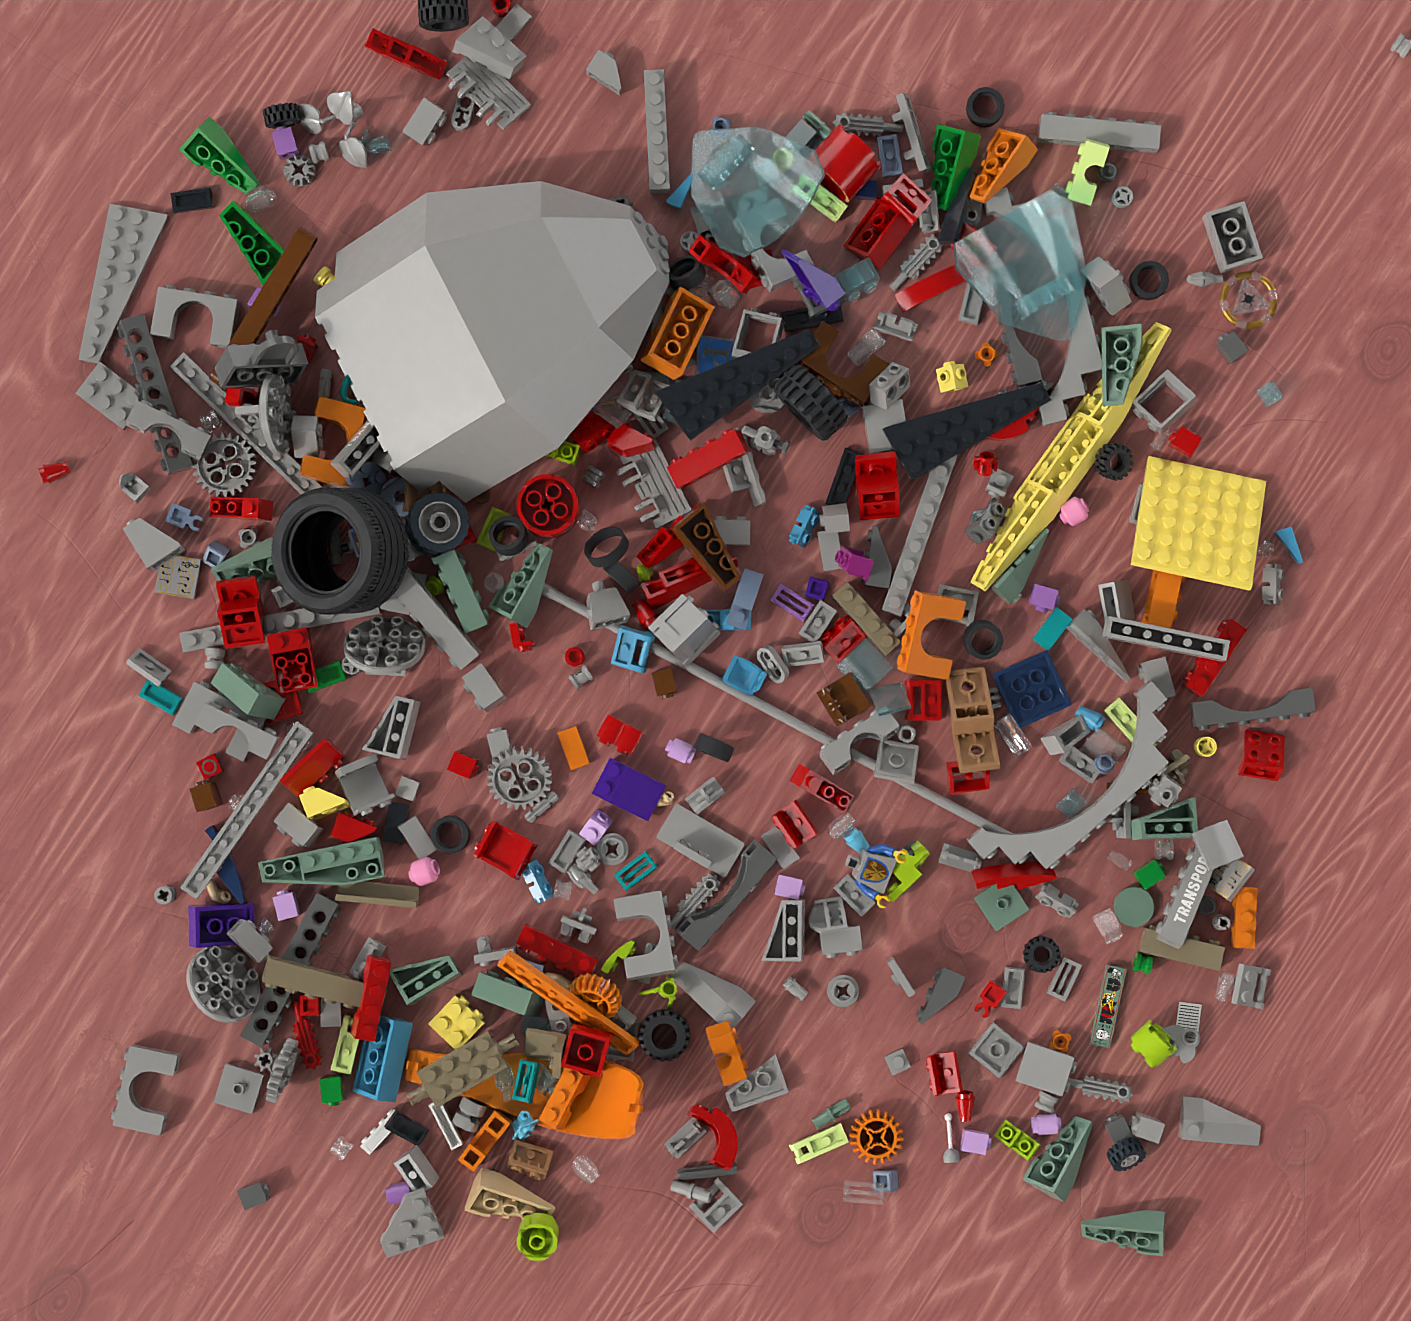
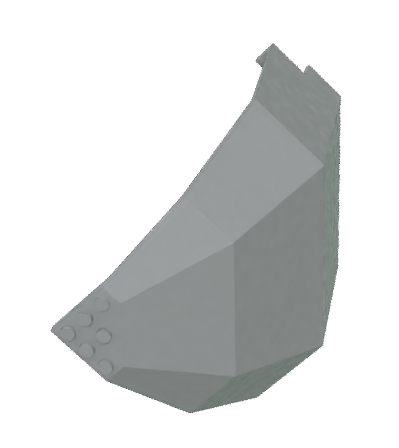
(490, 324)

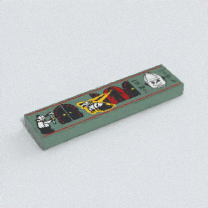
(1107, 1006)

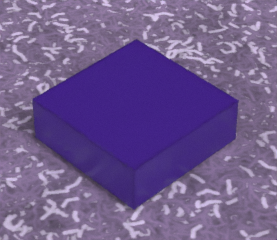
(817, 588)

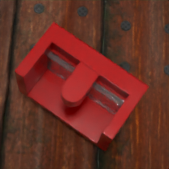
(966, 782)

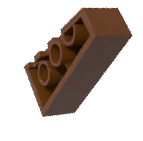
(703, 541)

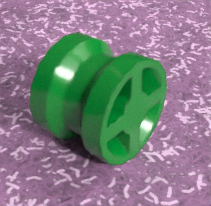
(1142, 963)

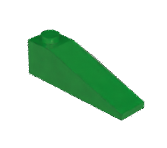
(215, 151)
(953, 158)

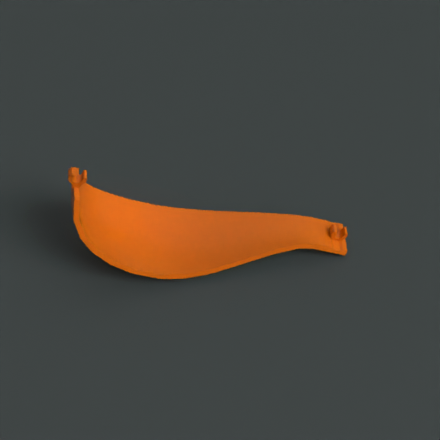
(604, 1110)

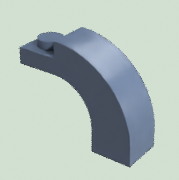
(744, 599)

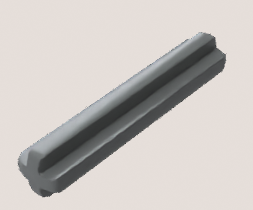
(704, 1172)

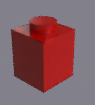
(1184, 441)
(463, 765)

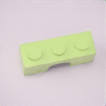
(1091, 154)

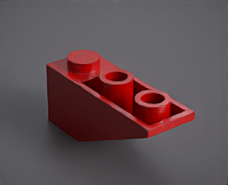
(241, 508)
(821, 788)

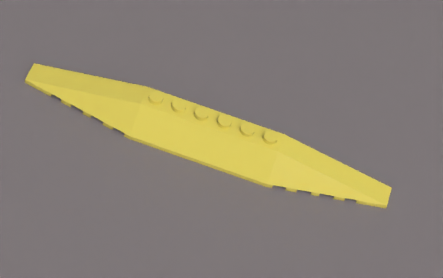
(1064, 466)

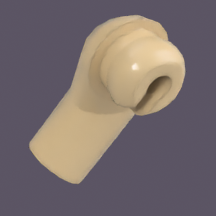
(666, 799)
(218, 895)
(559, 979)

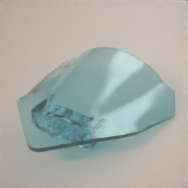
(751, 185)
(1028, 266)

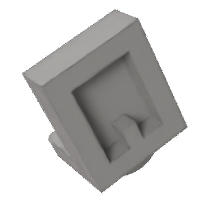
(998, 484)

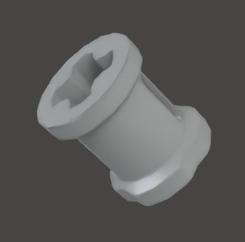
(580, 677)
(157, 895)

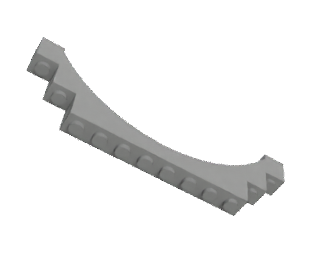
(1083, 351)
(1140, 766)

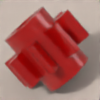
(985, 463)

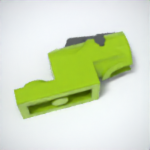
(907, 871)

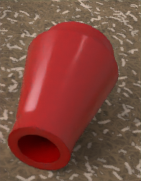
(52, 472)
(644, 613)
(965, 1104)

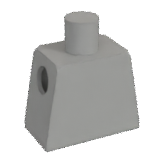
(605, 607)

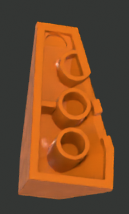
(1005, 159)

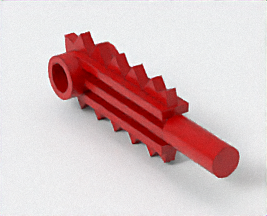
(305, 1037)

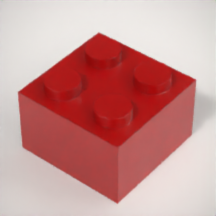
(586, 1050)

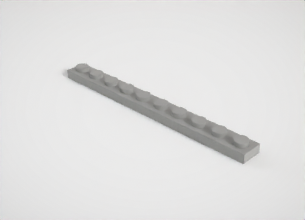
(215, 397)
(917, 537)
(272, 624)
(247, 810)

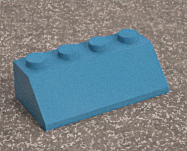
(383, 1060)

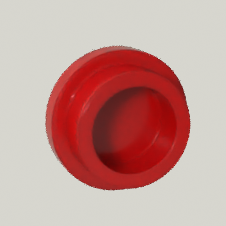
(574, 656)

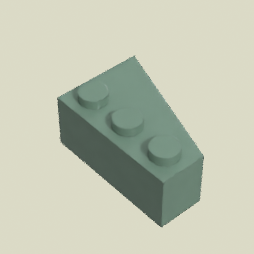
(1173, 822)

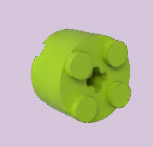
(1153, 1044)
(537, 1236)

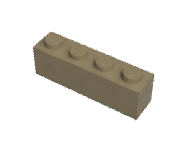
(866, 619)
(1192, 952)

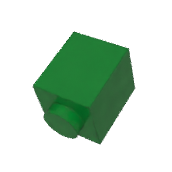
(1149, 873)
(332, 1090)

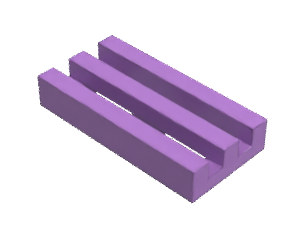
(795, 614)

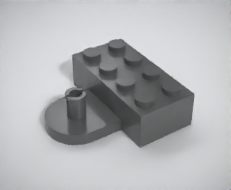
(251, 363)

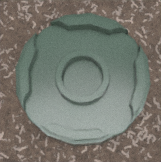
(1133, 906)

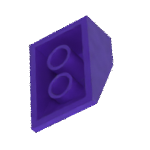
(628, 789)
(212, 921)

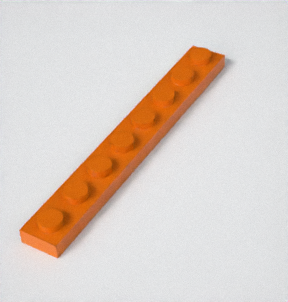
(566, 1001)

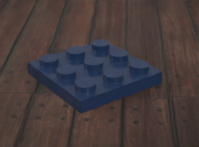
(1032, 689)

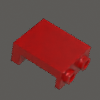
(505, 849)

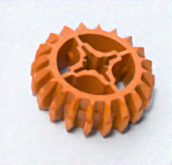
(598, 994)
(870, 1144)

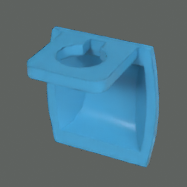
(744, 675)

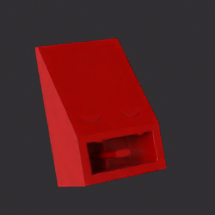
(293, 660)

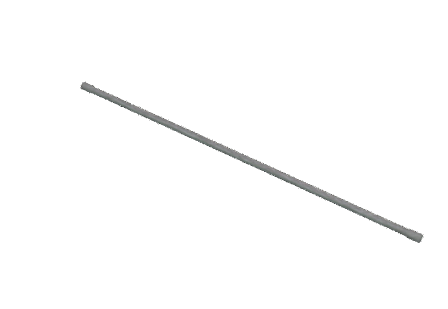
(551, 593)

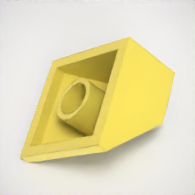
(321, 803)

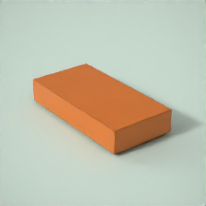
(573, 748)

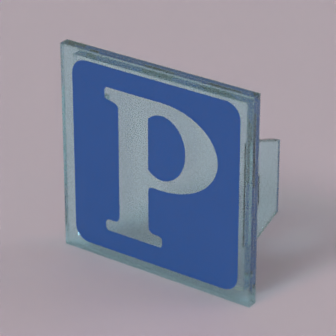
(713, 352)

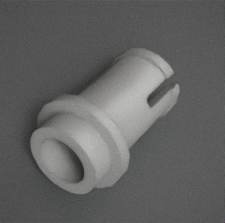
(1216, 922)
(794, 988)

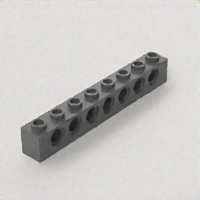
(138, 326)
(321, 902)

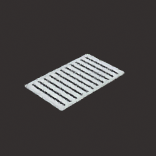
(1189, 1017)

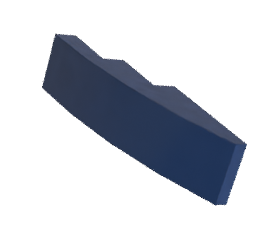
(230, 873)

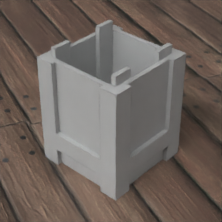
(685, 629)

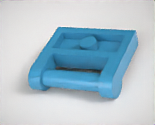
(626, 646)

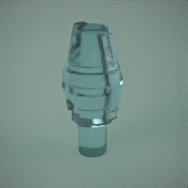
(504, 1082)

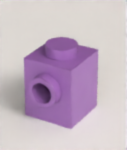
(1043, 598)

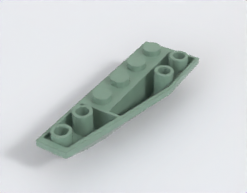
(329, 866)

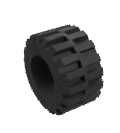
(443, 14)
(656, 1051)

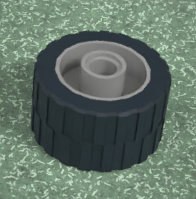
(437, 524)

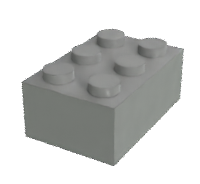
(1232, 237)

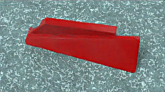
(675, 582)

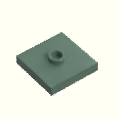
(1001, 905)

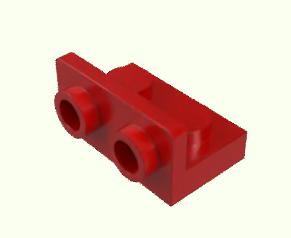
(591, 432)
(517, 636)
(842, 638)

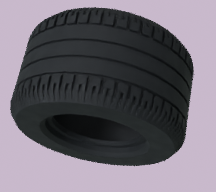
(302, 552)

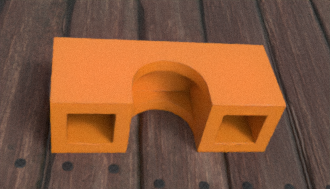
(1244, 924)
(730, 1065)
(558, 1106)
(484, 1140)

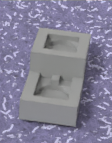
(331, 1014)

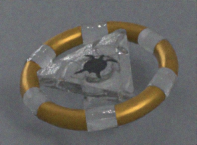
(1248, 299)

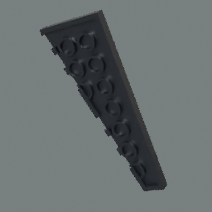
(716, 392)
(944, 434)

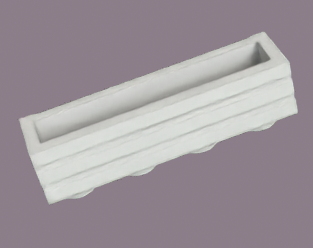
(448, 1128)
(377, 1135)

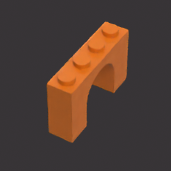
(348, 418)
(924, 609)

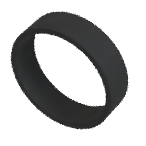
(612, 557)

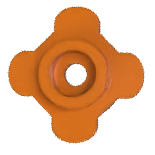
(986, 348)
(1054, 1044)

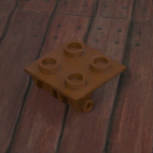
(843, 699)

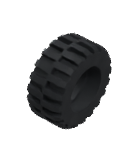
(810, 402)

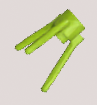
(666, 989)

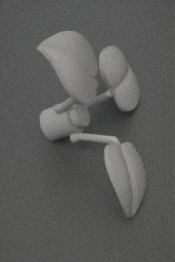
(348, 112)

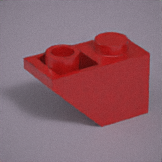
(630, 442)
(350, 828)

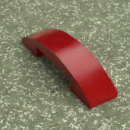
(929, 288)

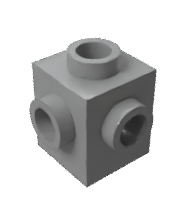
(1164, 790)

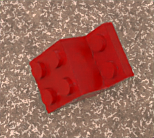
(877, 486)
(240, 611)

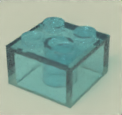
(857, 280)

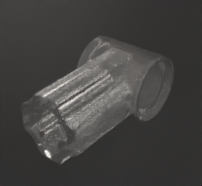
(869, 344)

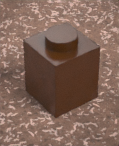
(664, 683)

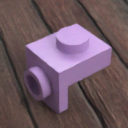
(596, 827)

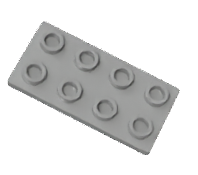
(700, 840)

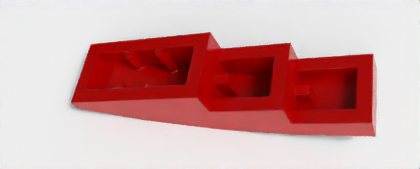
(405, 54)
(661, 545)
(1010, 874)

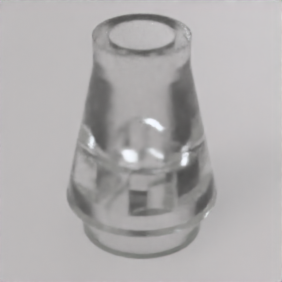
(1225, 985)

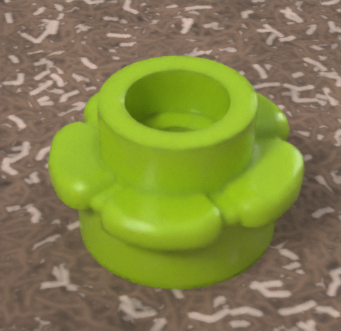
(644, 573)
(435, 585)

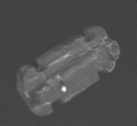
(1159, 440)
(1119, 860)

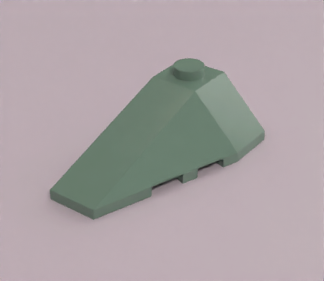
(1015, 577)

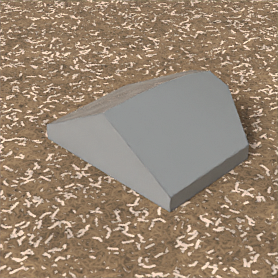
(828, 916)

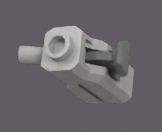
(765, 439)

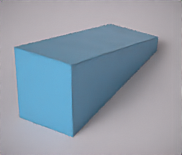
(678, 197)
(1289, 541)

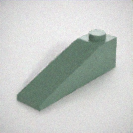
(1119, 357)
(251, 562)
(522, 594)
(1058, 1166)
(1137, 1230)

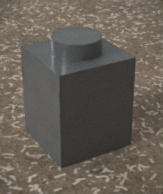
(1230, 347)
(1117, 1128)
(254, 1194)

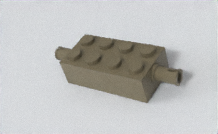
(462, 1069)

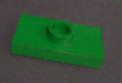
(329, 675)

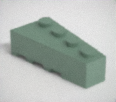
(461, 591)

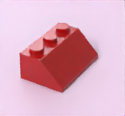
(878, 233)
(313, 767)

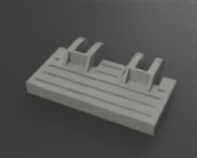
(489, 92)
(655, 484)

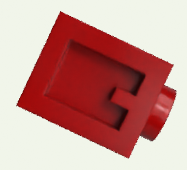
(309, 346)

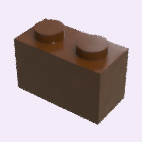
(205, 795)

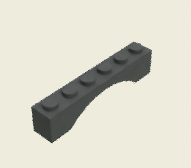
(1024, 366)
(1293, 702)
(700, 926)

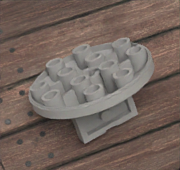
(272, 414)
(384, 646)
(222, 984)

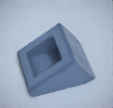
(215, 554)
(889, 1177)

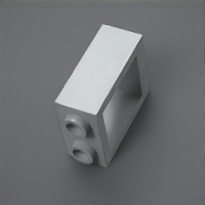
(755, 314)
(1175, 385)

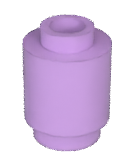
(680, 750)
(1046, 1124)

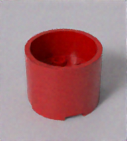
(846, 163)
(563, 512)

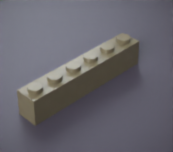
(313, 982)

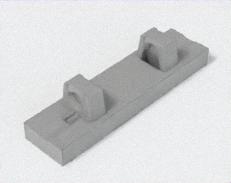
(918, 150)

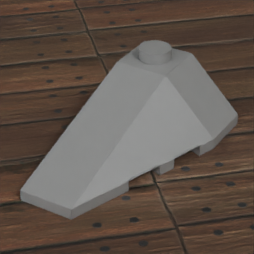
(1211, 1123)

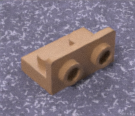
(529, 1160)

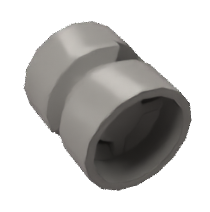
(468, 1115)

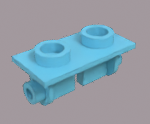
(523, 1125)

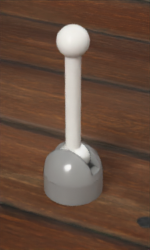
(950, 1155)

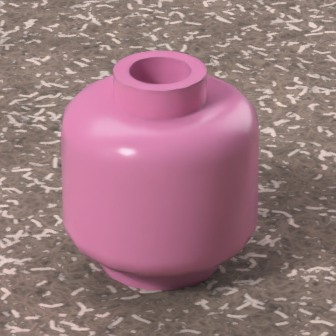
(1074, 511)
(424, 871)

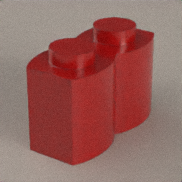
(238, 396)
(620, 735)

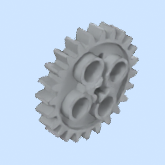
(229, 482)
(502, 784)
(282, 1070)

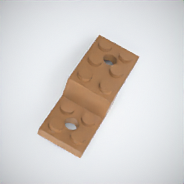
(972, 720)

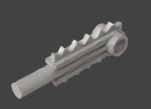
(866, 124)
(917, 261)
(694, 900)
(1106, 1089)

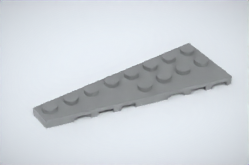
(121, 262)

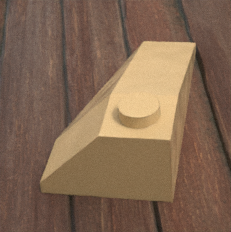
(501, 1196)

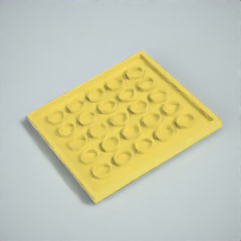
(1198, 523)

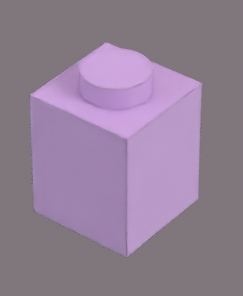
(789, 887)
(286, 905)
(975, 1141)

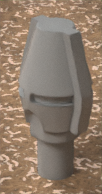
(1204, 279)
(581, 878)

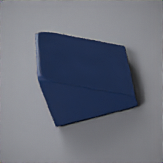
(868, 191)

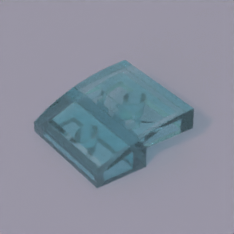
(865, 666)

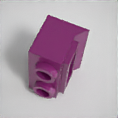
(853, 562)

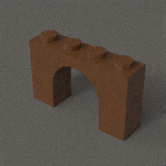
(853, 388)

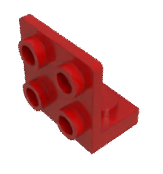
(1262, 755)

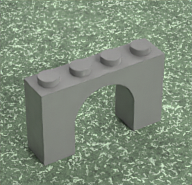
(775, 272)
(172, 301)
(202, 693)
(661, 959)
(129, 1112)

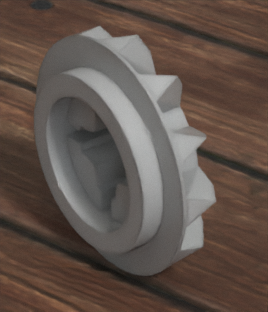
(298, 179)
(622, 849)
(843, 1000)

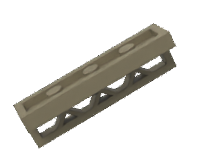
(379, 894)

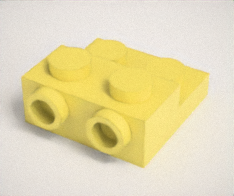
(457, 1021)

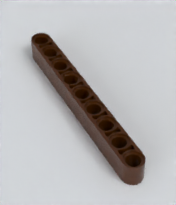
(273, 291)

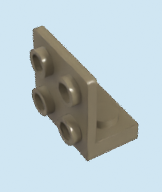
(546, 1046)

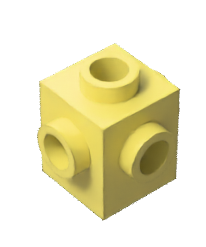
(951, 377)

